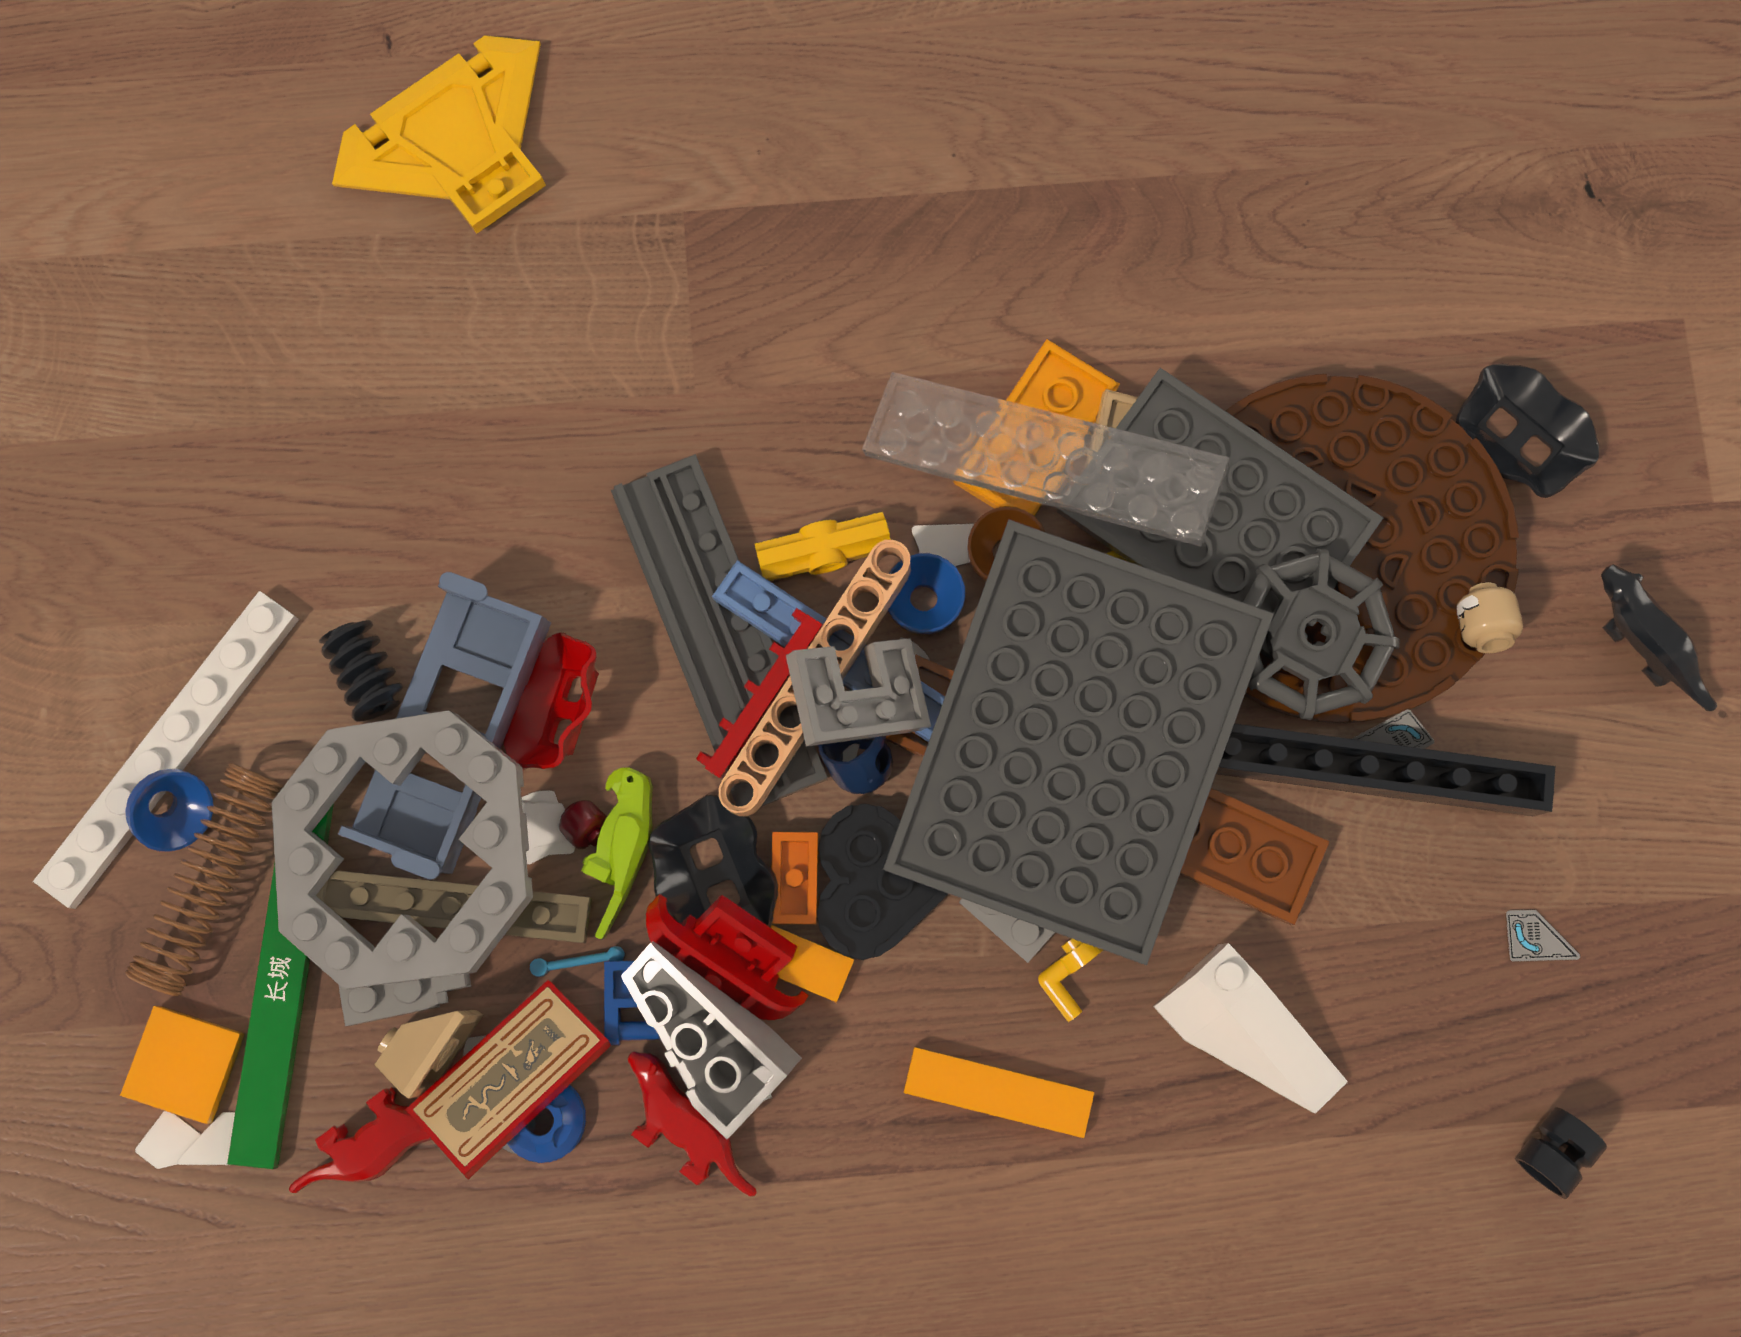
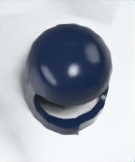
(861, 773)

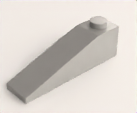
(715, 1043)

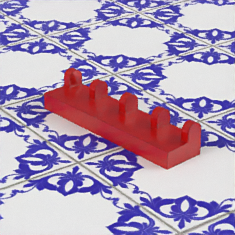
(762, 699)

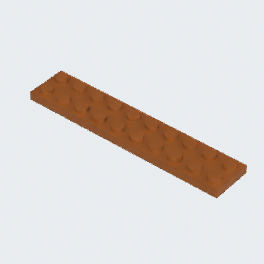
(1234, 844)

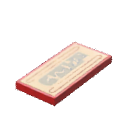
(508, 1078)

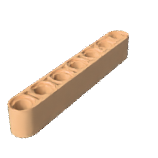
(843, 617)

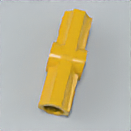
(821, 546)

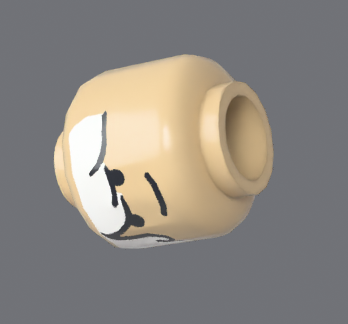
(1489, 618)

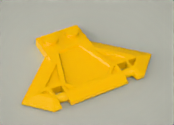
(453, 135)

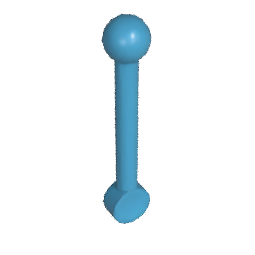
(540, 967)

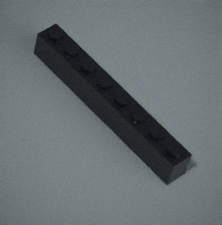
(1388, 770)

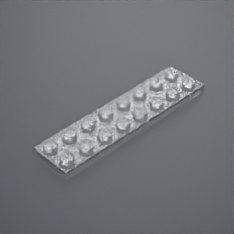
(1047, 458)

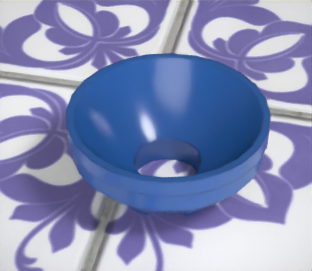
(946, 582)
(176, 826)
(563, 1137)

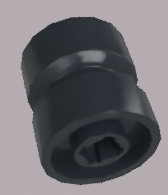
(1559, 1169)

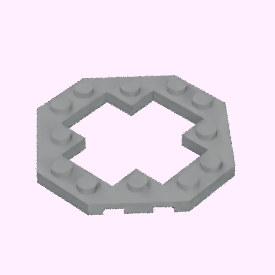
(307, 862)

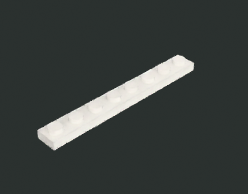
(167, 746)

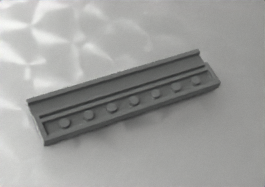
(684, 562)

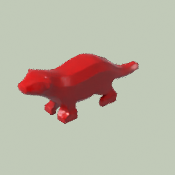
(672, 1114)
(371, 1149)

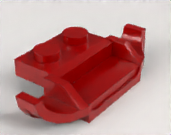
(729, 952)

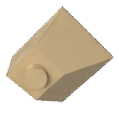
(424, 1050)

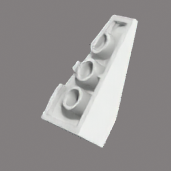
(1242, 1022)

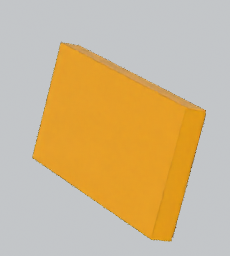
(1055, 384)

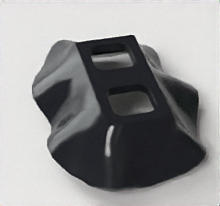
(1539, 414)
(687, 886)

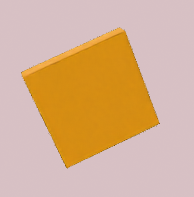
(182, 1064)

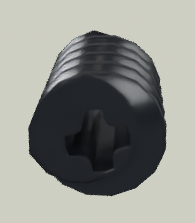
(360, 670)

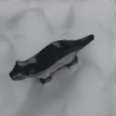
(1653, 635)

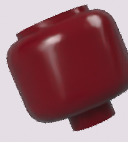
(582, 823)

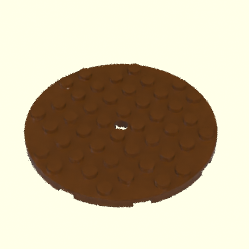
(1439, 534)

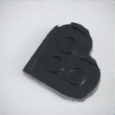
(864, 906)

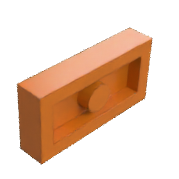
(797, 876)

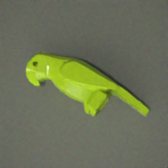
(622, 840)

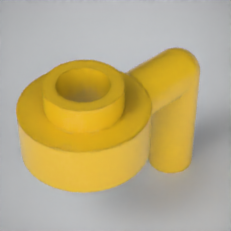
(1076, 956)

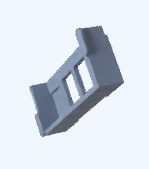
(484, 640)

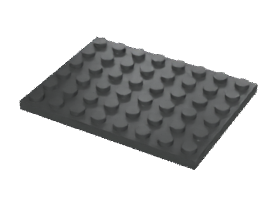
(1078, 742)

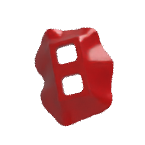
(546, 703)

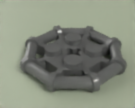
(1340, 626)

